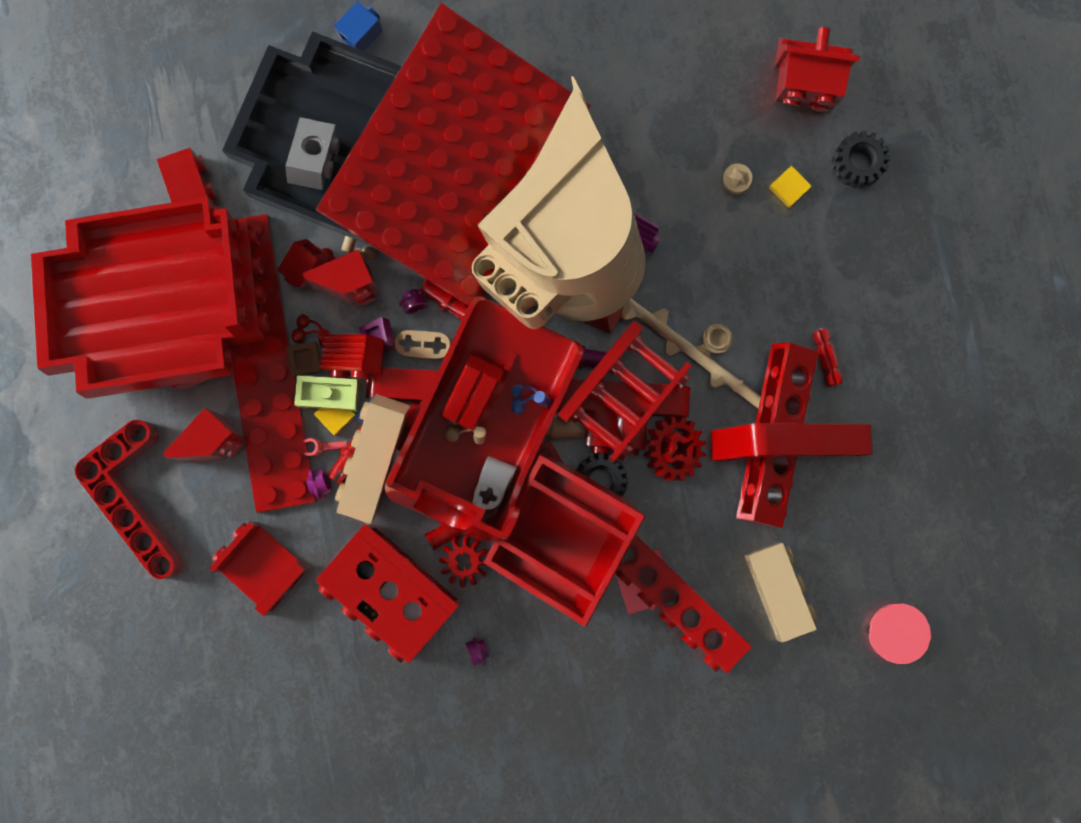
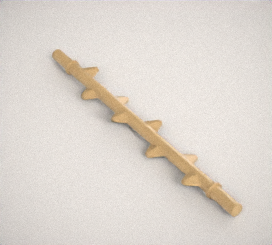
(676, 344)

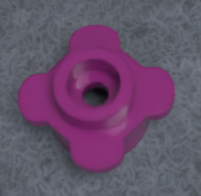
(318, 483)

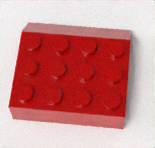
(566, 539)

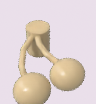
(348, 246)
(452, 433)

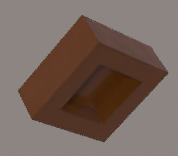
(304, 359)

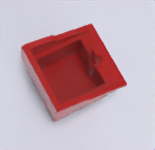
(813, 72)

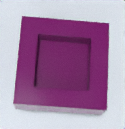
(381, 329)

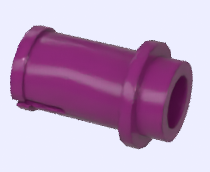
(591, 358)

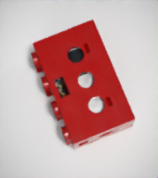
(402, 598)

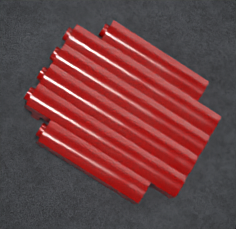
(148, 297)

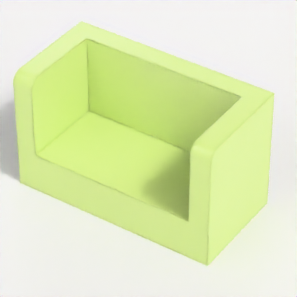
(328, 393)

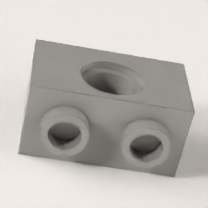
(309, 139)

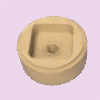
(737, 179)

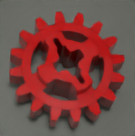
(674, 448)

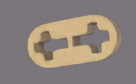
(424, 338)

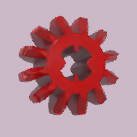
(454, 562)

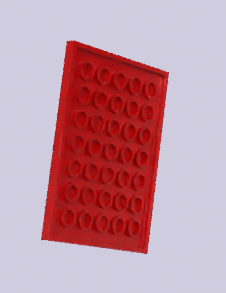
(445, 151)

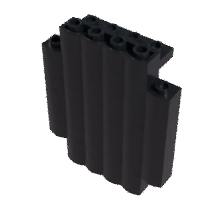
(323, 85)

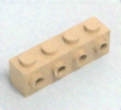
(372, 459)

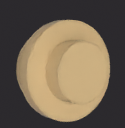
(717, 338)

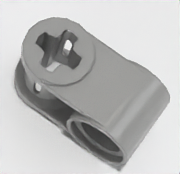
(493, 484)

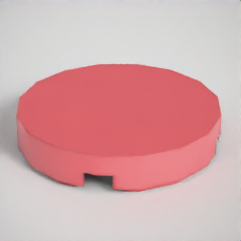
(899, 633)

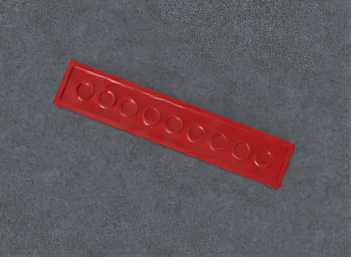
(266, 399)

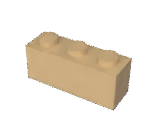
(781, 591)

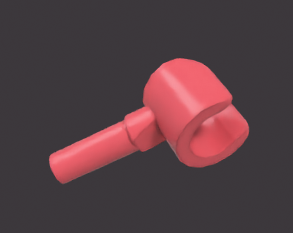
(324, 446)

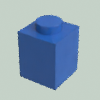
(359, 26)

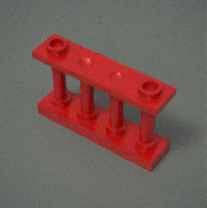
(594, 388)

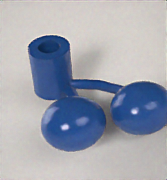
(518, 405)

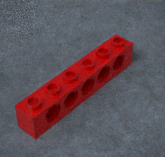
(782, 401)
(731, 646)

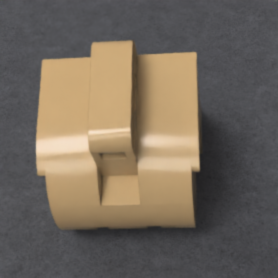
(564, 231)

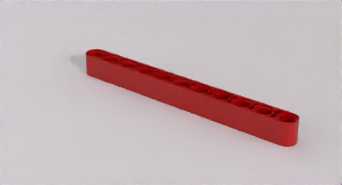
(414, 385)

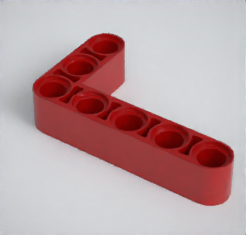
(791, 440)
(124, 499)

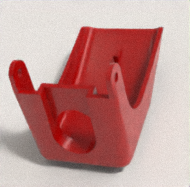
(441, 475)

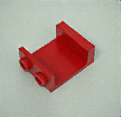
(259, 566)

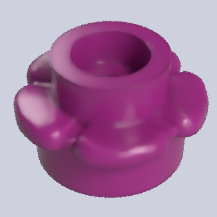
(413, 301)
(477, 651)

